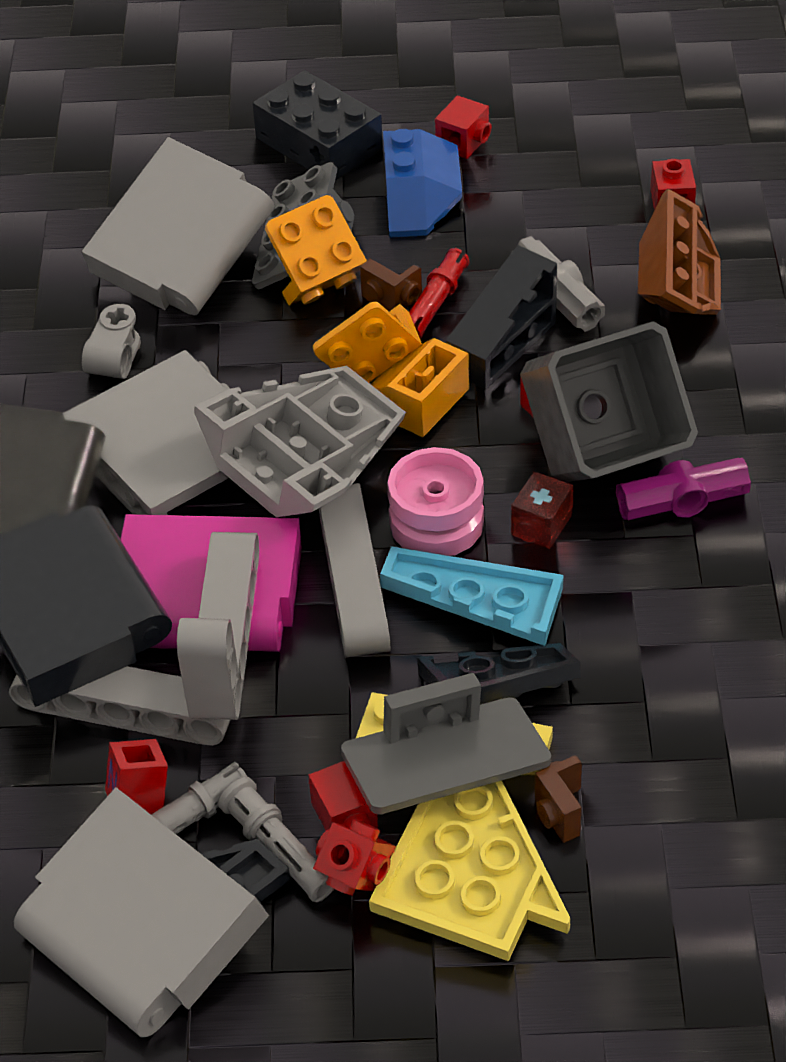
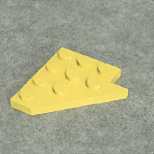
(470, 874)

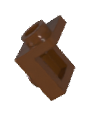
(388, 287)
(555, 799)

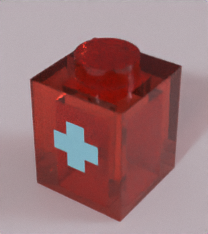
(541, 510)

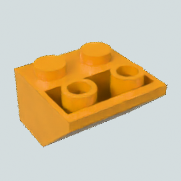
(426, 384)

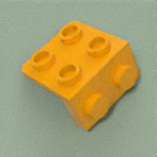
(315, 249)
(369, 341)

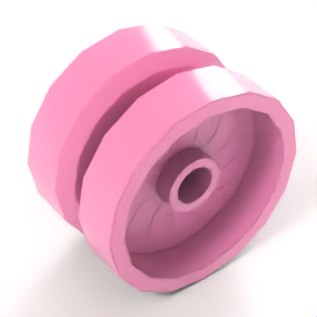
(436, 501)

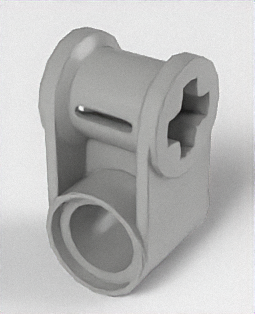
(112, 343)

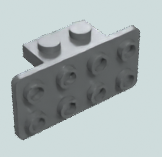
(288, 196)
(442, 744)

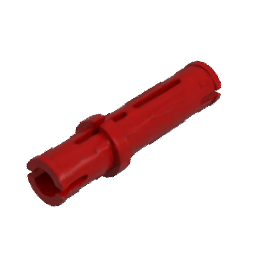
(440, 284)

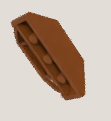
(679, 259)

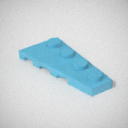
(485, 592)

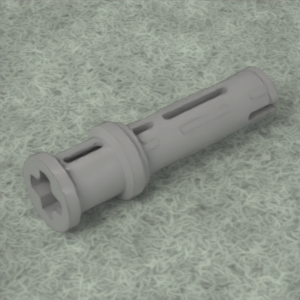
(265, 823)

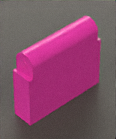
(174, 558)

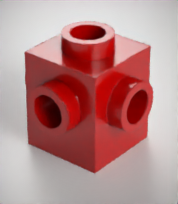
(353, 857)

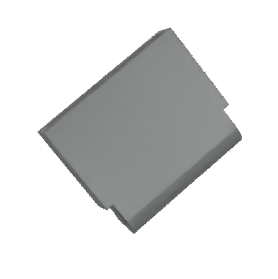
(178, 229)
(137, 915)

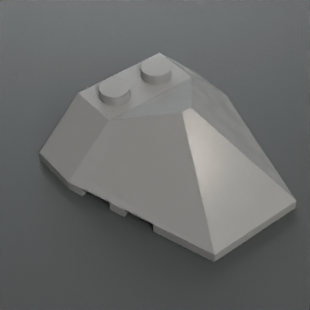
(298, 439)

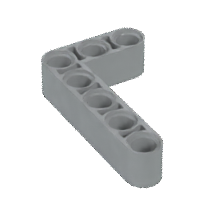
(216, 644)

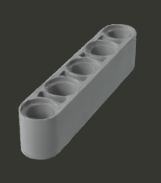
(354, 575)
(131, 701)

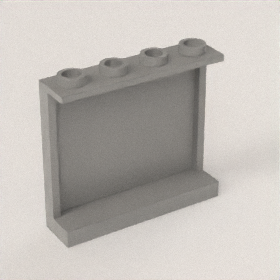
(153, 440)

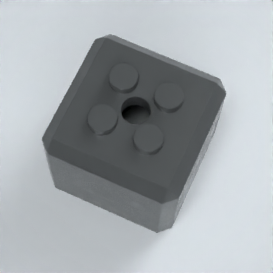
(640, 398)

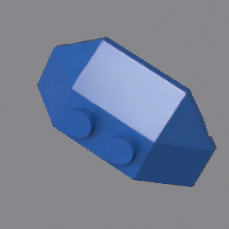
(420, 180)

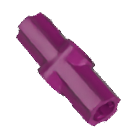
(683, 488)

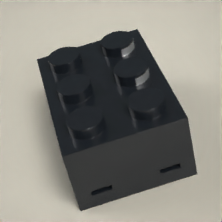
(317, 124)

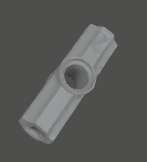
(573, 297)

